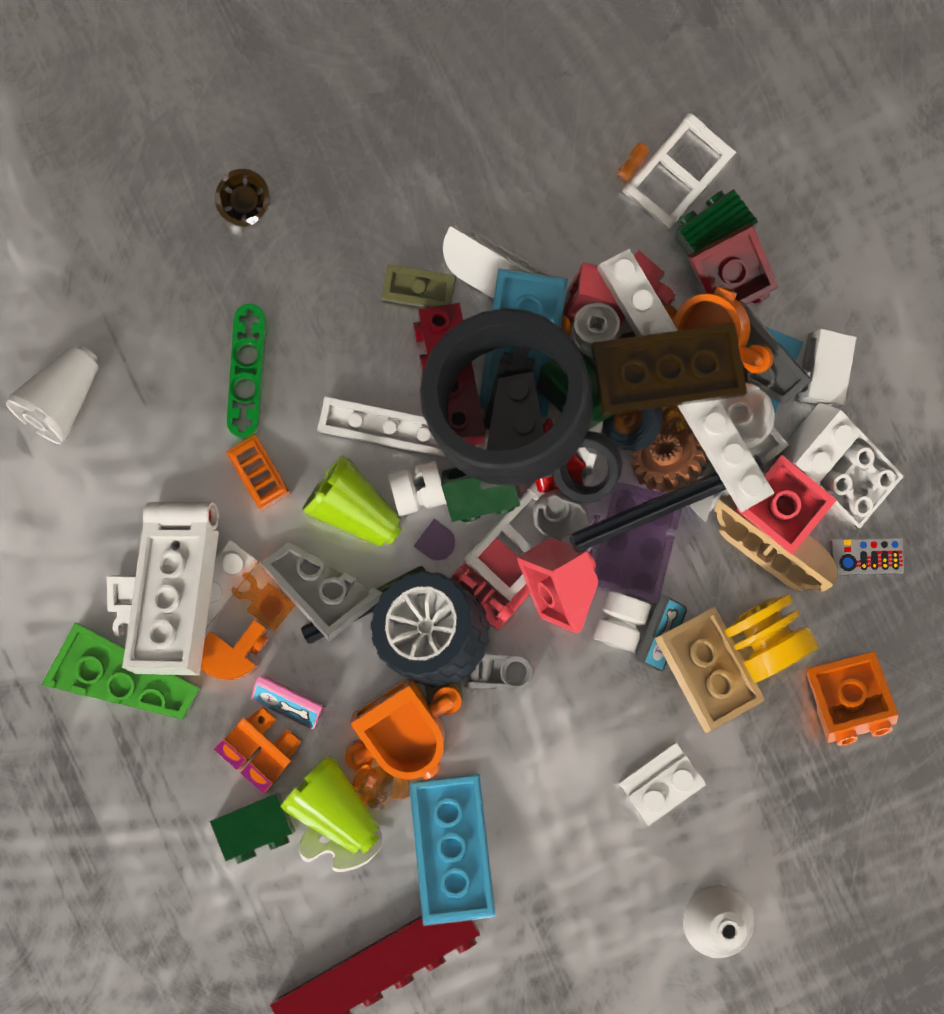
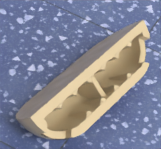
(807, 568)

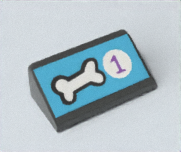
(665, 617)

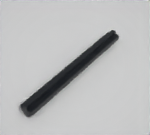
(649, 511)

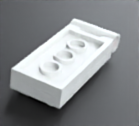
(172, 588)

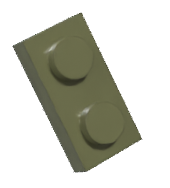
(417, 287)

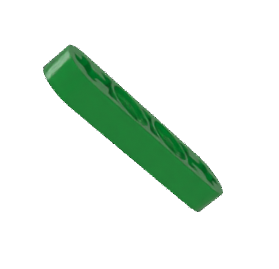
(241, 371)

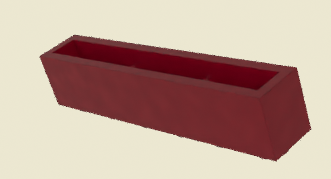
(378, 967)

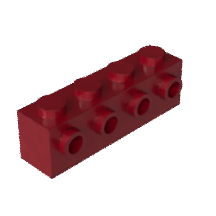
(464, 402)

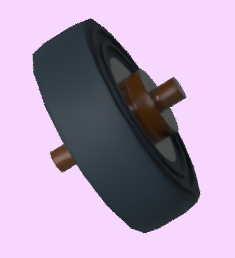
(634, 429)

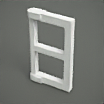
(700, 129)
(472, 560)

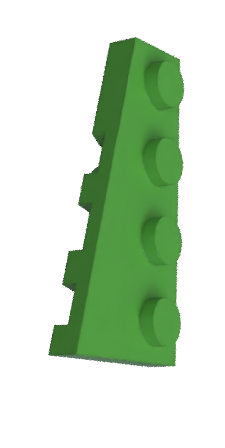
(93, 668)

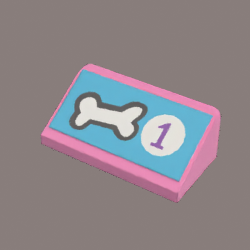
(287, 702)

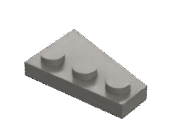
(319, 591)

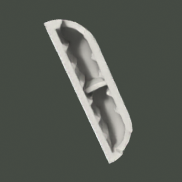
(477, 260)

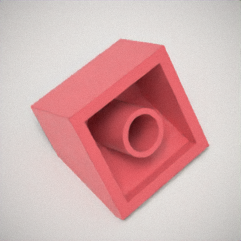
(793, 507)
(560, 582)

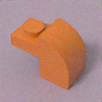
(229, 661)

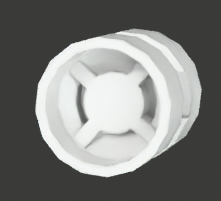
(595, 324)
(405, 493)
(622, 621)

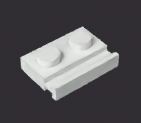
(662, 783)

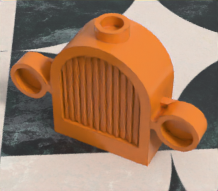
(722, 309)
(403, 730)

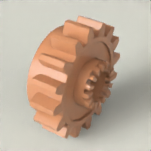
(669, 460)

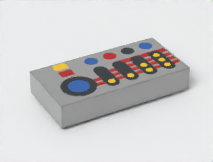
(868, 556)

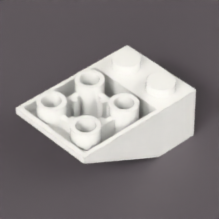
(842, 463)

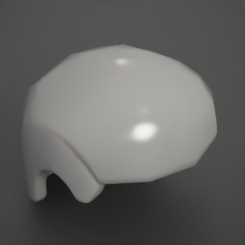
(559, 515)

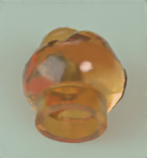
(377, 786)

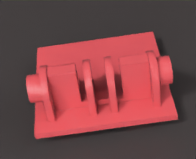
(505, 565)

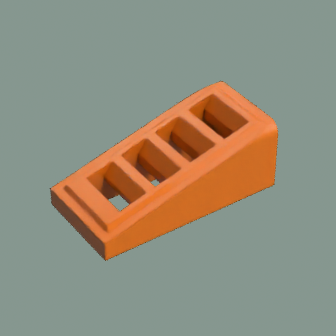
(274, 495)

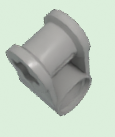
(495, 672)

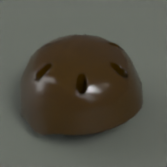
(243, 199)

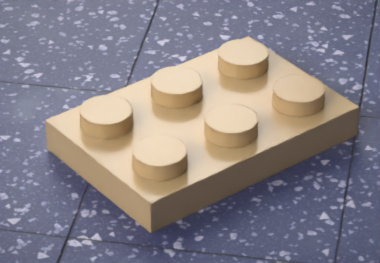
(709, 670)

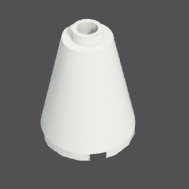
(55, 394)
(709, 913)

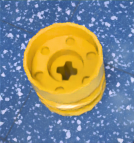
(771, 638)

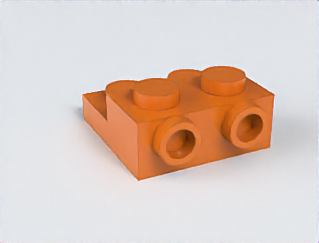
(852, 698)

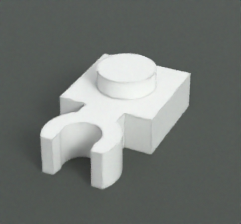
(119, 600)

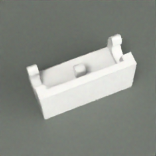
(829, 366)

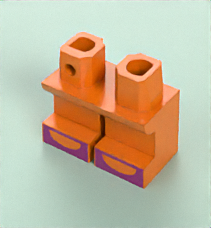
(247, 739)

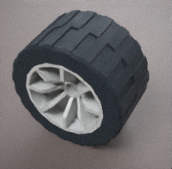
(430, 629)

